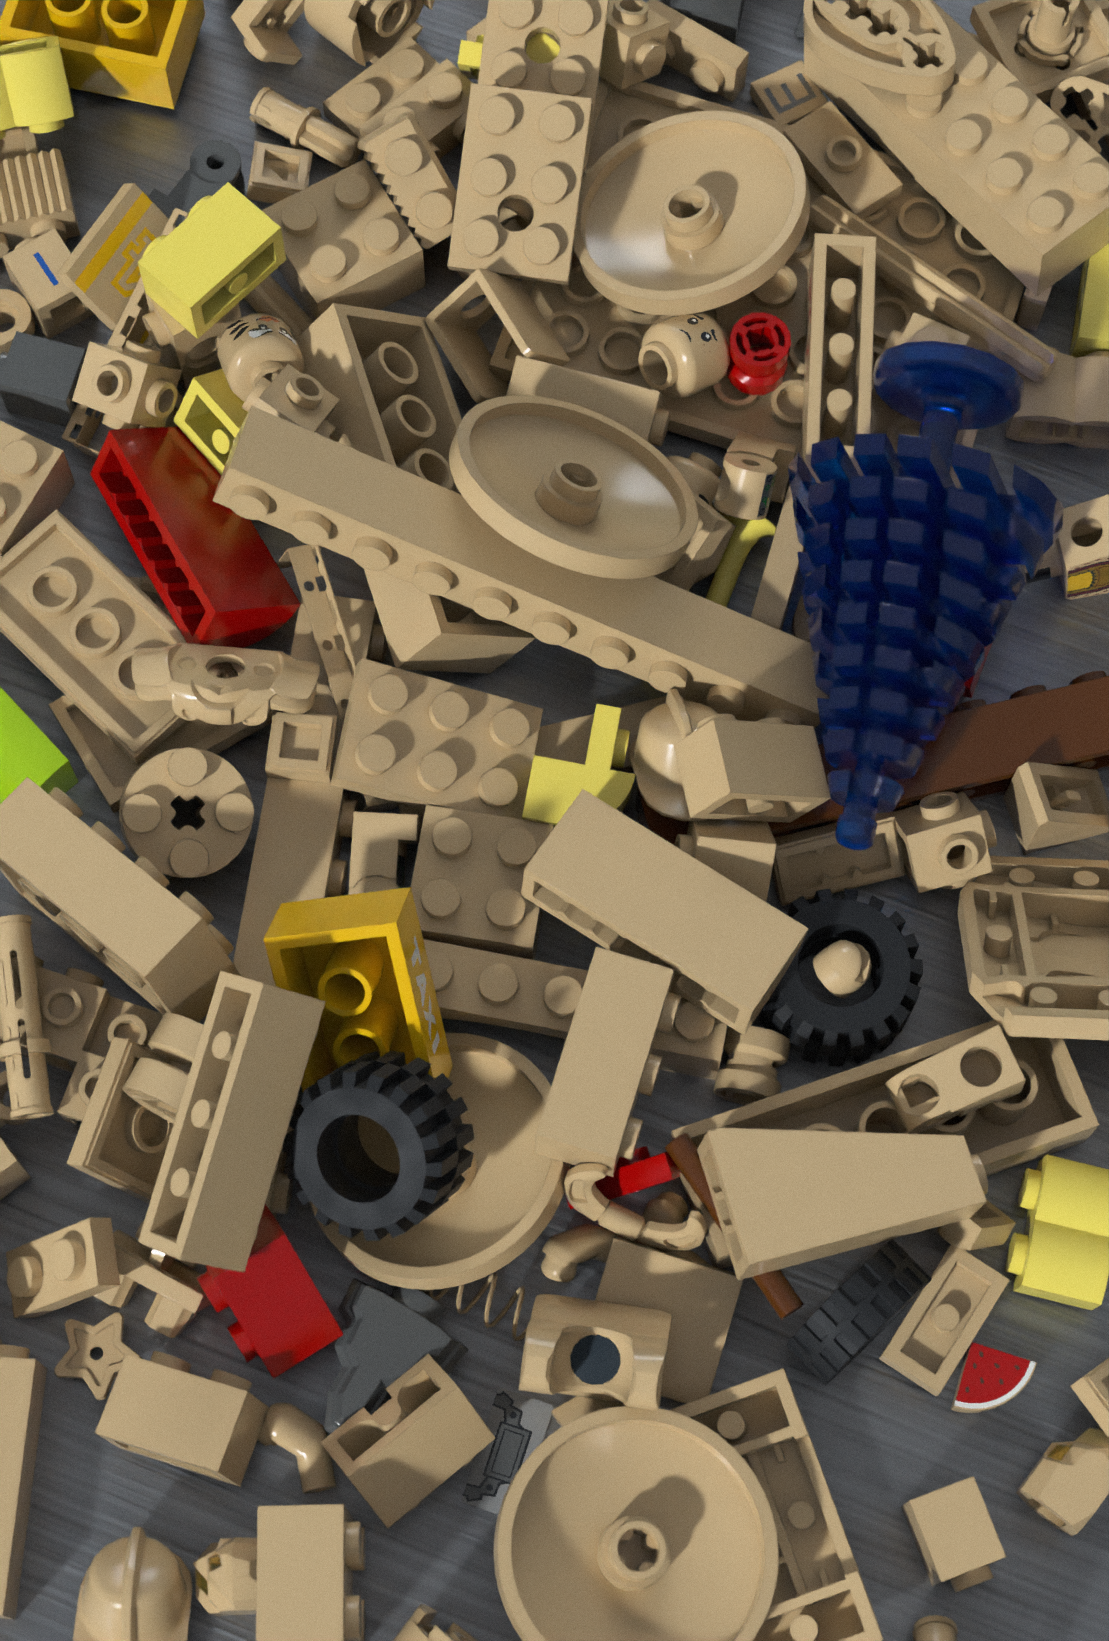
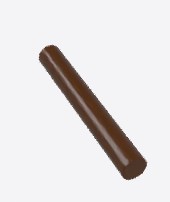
(773, 1283)

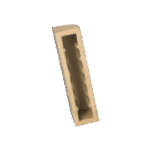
(663, 908)

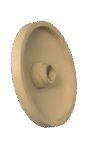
(691, 213)
(573, 487)
(506, 1190)
(635, 1534)

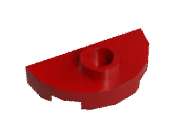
(637, 1174)

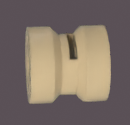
(752, 1066)

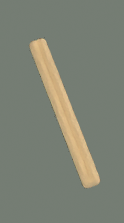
(940, 294)

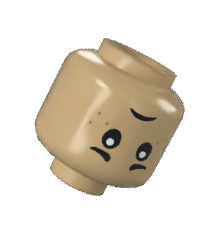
(684, 354)

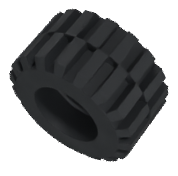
(894, 973)
(339, 1172)

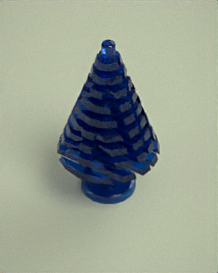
(909, 568)

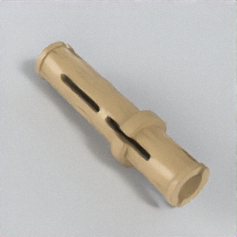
(27, 1095)

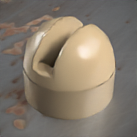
(843, 967)

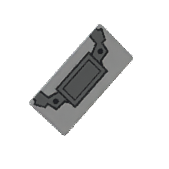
(519, 1428)

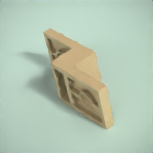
(528, 138)

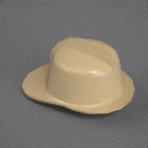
(654, 753)
(134, 1593)

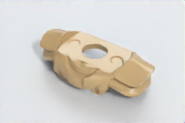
(268, 682)

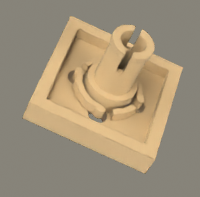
(1045, 40)

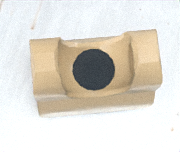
(595, 1350)

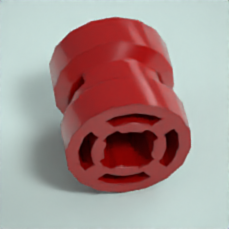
(764, 366)

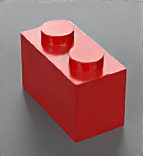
(273, 1301)

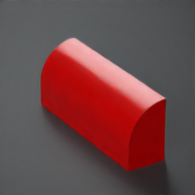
(195, 551)

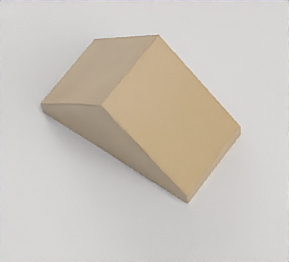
(1055, 805)

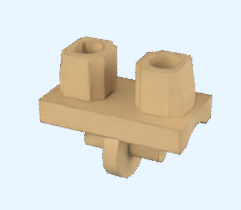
(176, 1285)

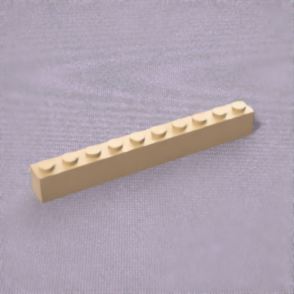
(446, 550)
(303, 828)

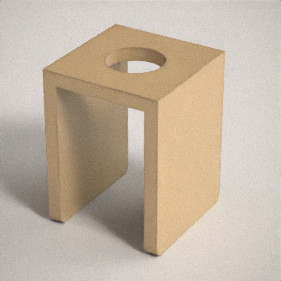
(465, 350)

